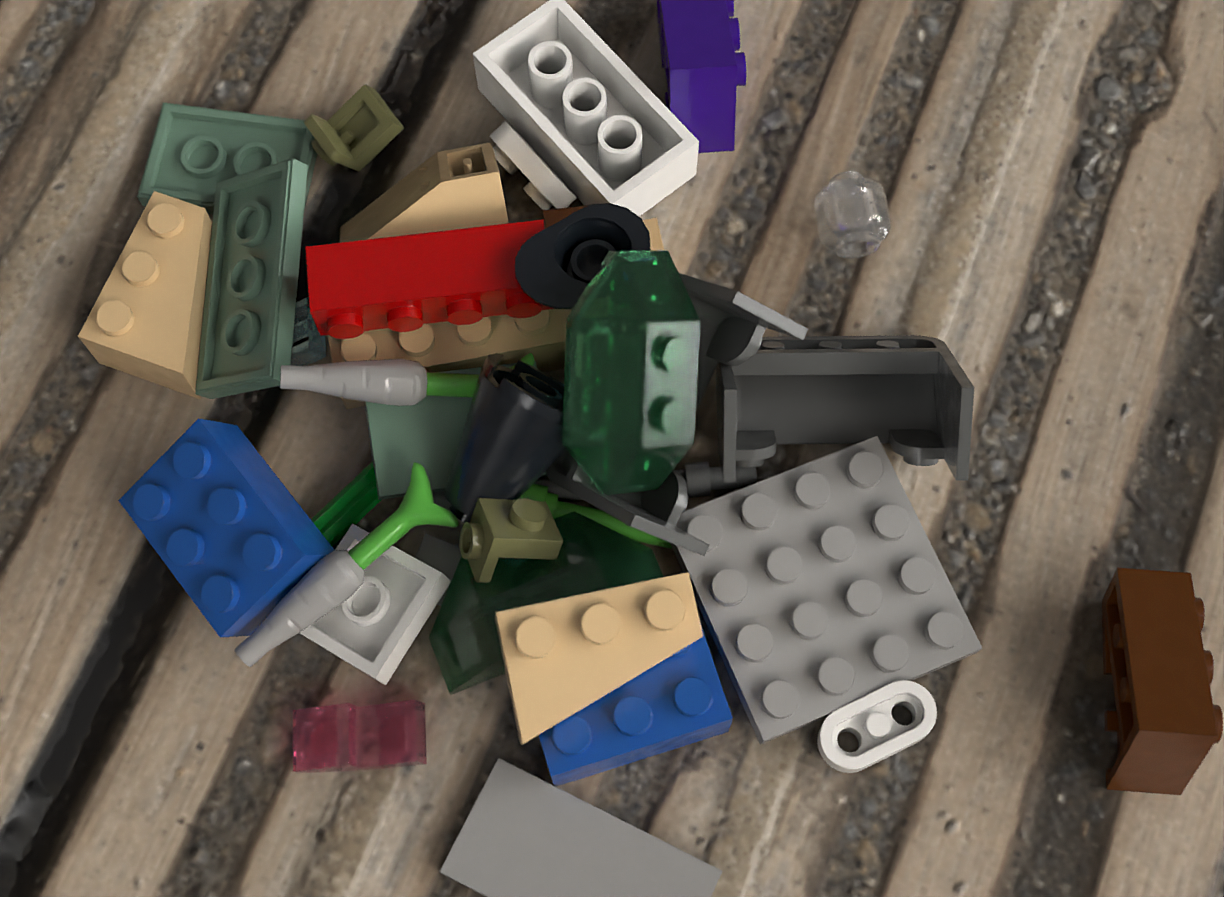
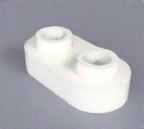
(516, 154)
(874, 726)

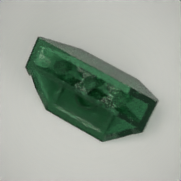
(631, 373)
(587, 562)

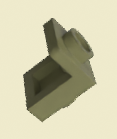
(355, 130)
(508, 531)

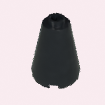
(507, 435)

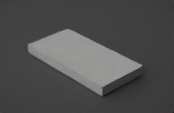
(548, 843)

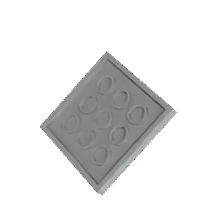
(821, 588)

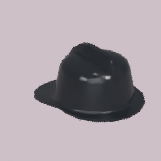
(567, 255)

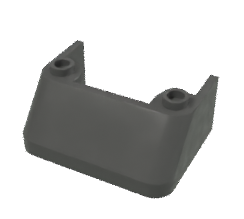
(729, 334)
(843, 394)

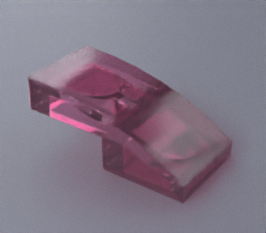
(359, 737)

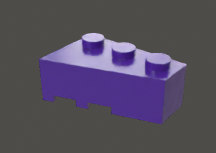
(702, 67)

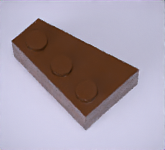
(1159, 681)

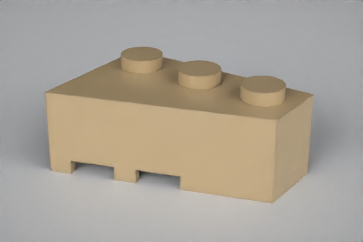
(155, 297)
(589, 644)

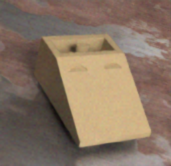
(442, 194)

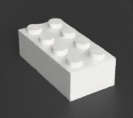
(585, 110)

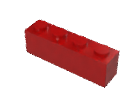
(418, 280)

